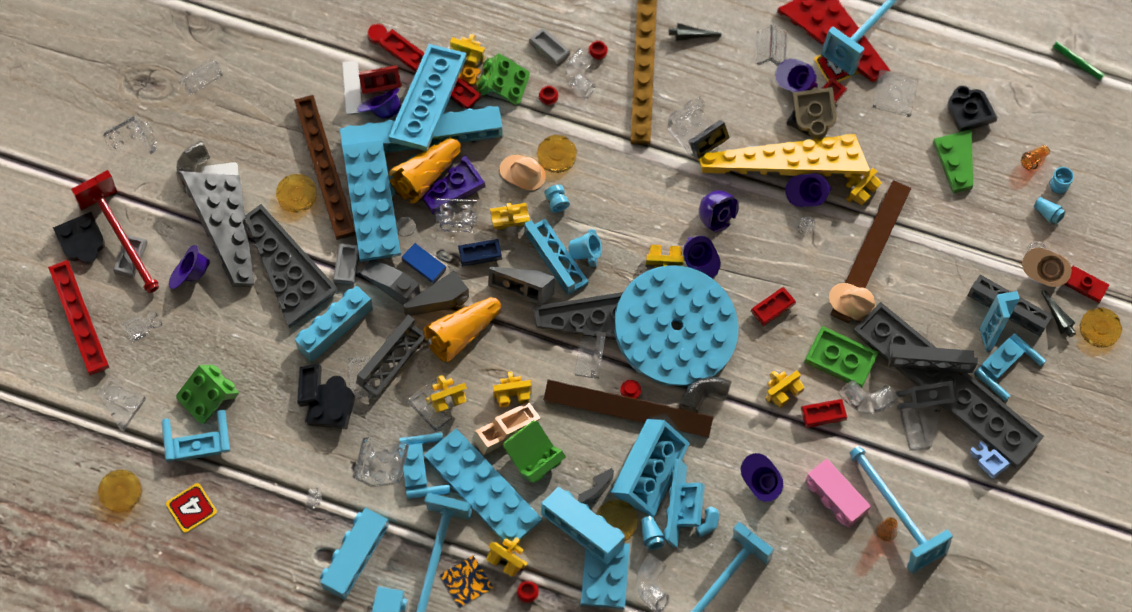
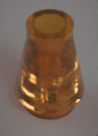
(1033, 158)
(887, 529)

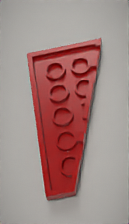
(820, 16)

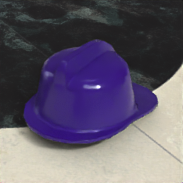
(795, 75)
(383, 105)
(807, 190)
(701, 255)
(190, 268)
(762, 477)

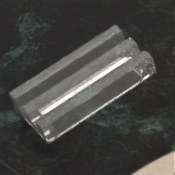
(360, 394)

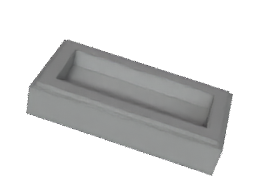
(549, 46)
(346, 264)
(124, 265)

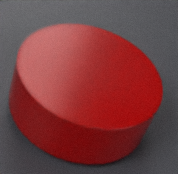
(376, 32)

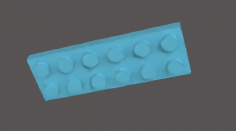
(427, 97)
(371, 200)
(482, 487)

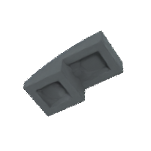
(600, 484)

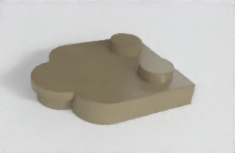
(815, 111)

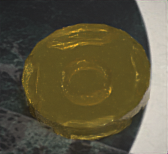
(556, 154)
(296, 193)
(1100, 327)
(120, 490)
(619, 515)

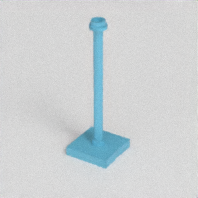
(846, 51)
(447, 508)
(751, 545)
(928, 550)

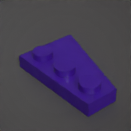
(457, 184)

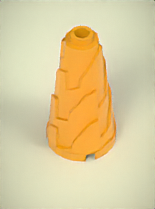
(420, 172)
(455, 331)

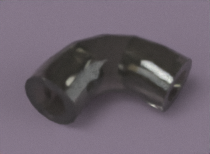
(190, 160)
(704, 388)

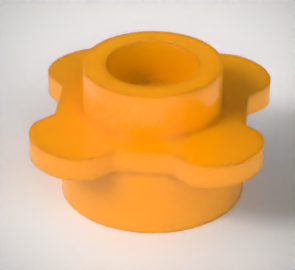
(469, 79)

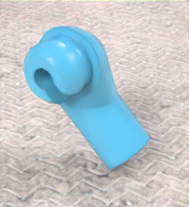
(711, 522)

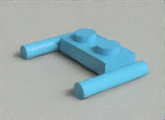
(1002, 360)
(196, 445)
(415, 468)

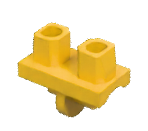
(472, 48)
(858, 193)
(509, 216)
(657, 260)
(790, 383)
(512, 387)
(438, 399)
(497, 552)

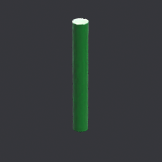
(1079, 61)

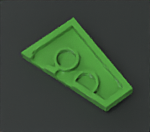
(956, 159)

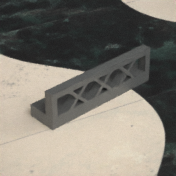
(1021, 316)
(387, 349)
(932, 358)

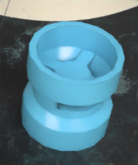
(1065, 178)
(557, 199)

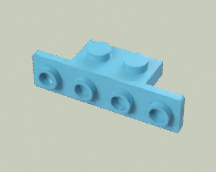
(685, 504)

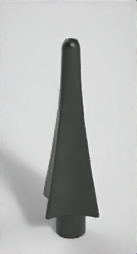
(685, 32)
(1063, 321)

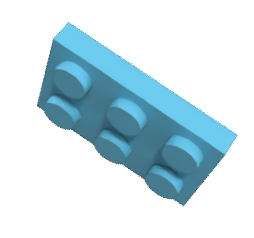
(605, 583)

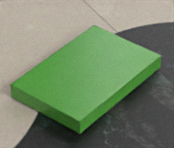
(841, 357)

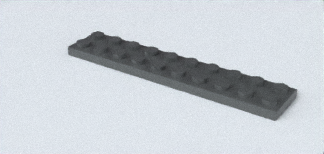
(975, 404)

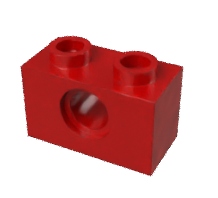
(379, 79)

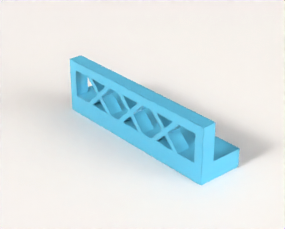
(552, 259)
(997, 318)

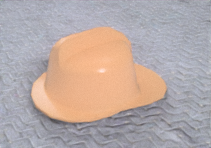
(522, 172)
(1046, 267)
(852, 301)

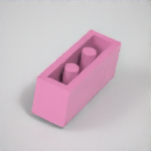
(837, 493)

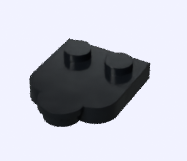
(970, 108)
(80, 238)
(334, 405)

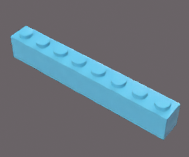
(463, 126)

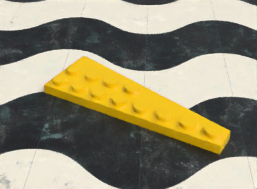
(812, 156)

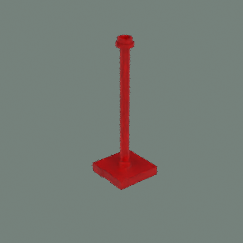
(96, 191)

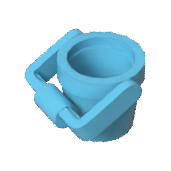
(586, 247)

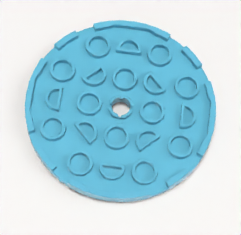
(668, 354)

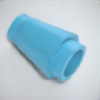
(1051, 211)
(652, 534)

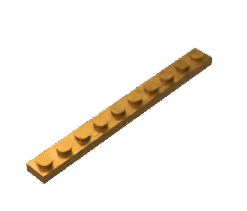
(643, 72)

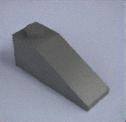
(391, 281)
(523, 283)
(440, 296)

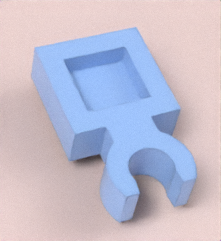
(990, 462)

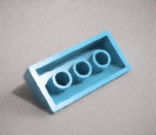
(650, 466)

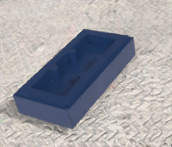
(480, 252)

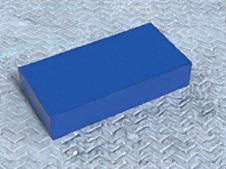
(424, 263)

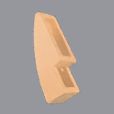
(503, 427)

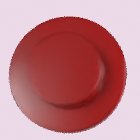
(598, 50)
(548, 95)
(630, 389)
(527, 592)

